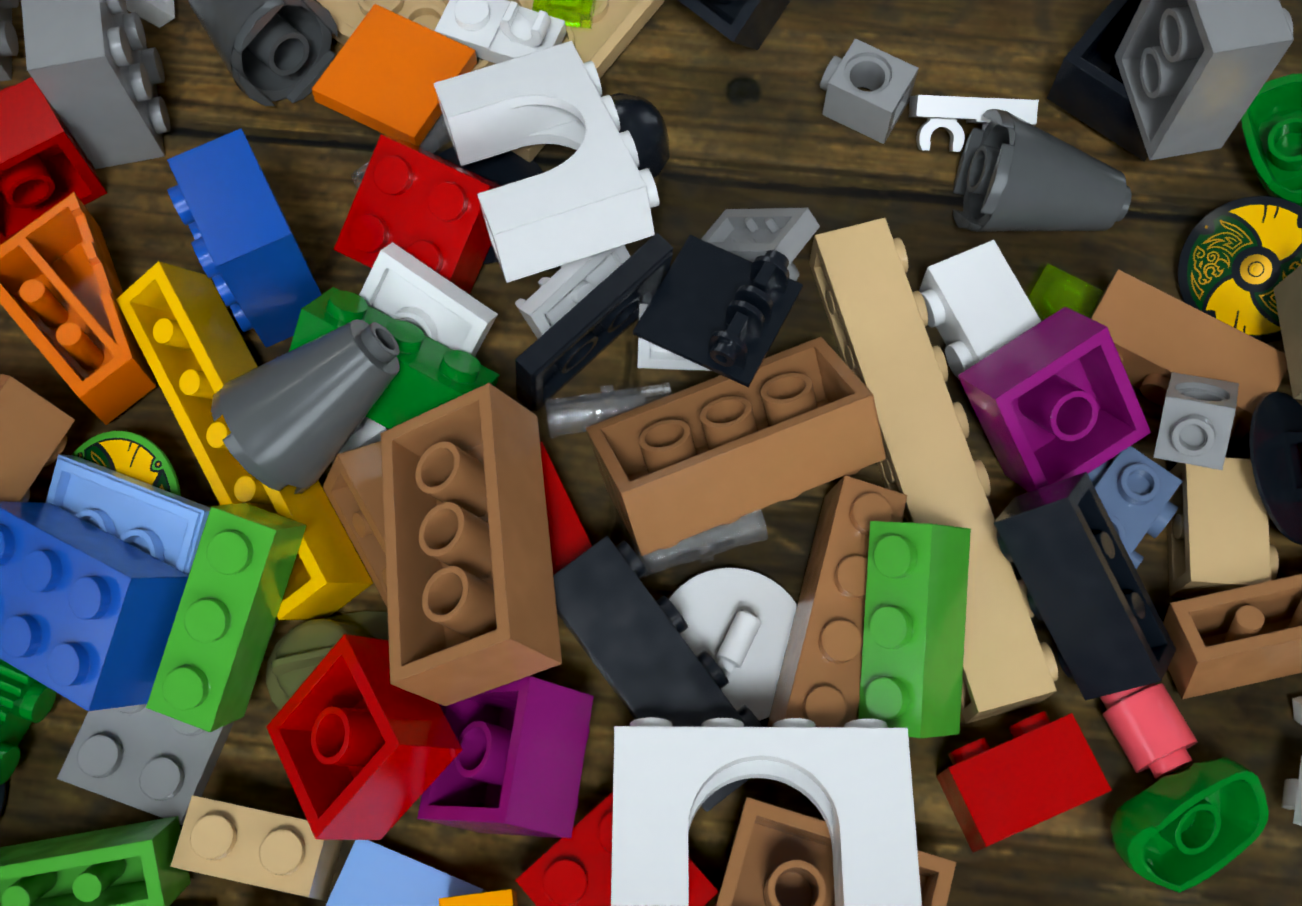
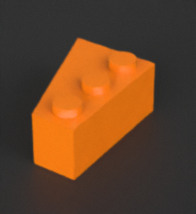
(64, 297)

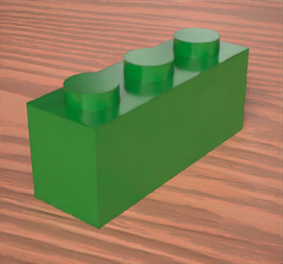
(427, 371)

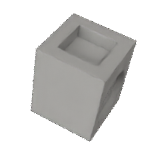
(873, 111)
(1196, 420)

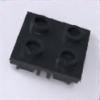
(720, 308)

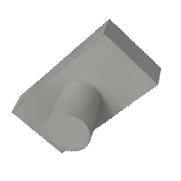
(756, 231)

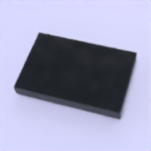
(591, 324)

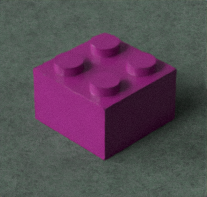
(1055, 401)
(516, 761)

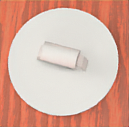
(743, 627)

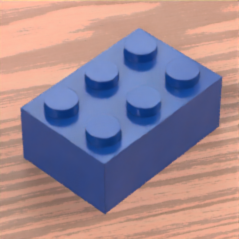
(242, 236)
(82, 606)

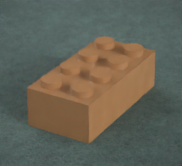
(736, 448)
(467, 549)

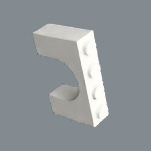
(580, 205)
(849, 772)

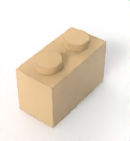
(1218, 531)
(255, 848)

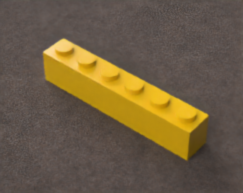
(192, 355)

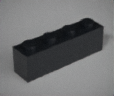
(640, 644)

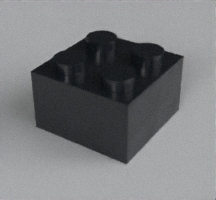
(1091, 82)

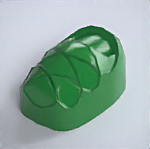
(1275, 137)
(1190, 823)

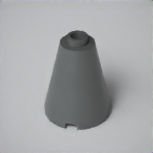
(270, 45)
(1034, 182)
(306, 404)

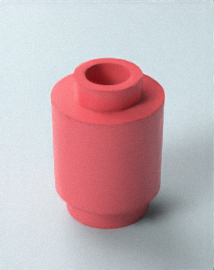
(1149, 729)

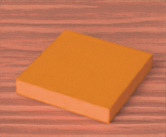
(389, 75)

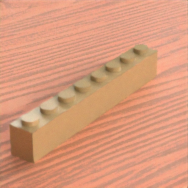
(927, 455)

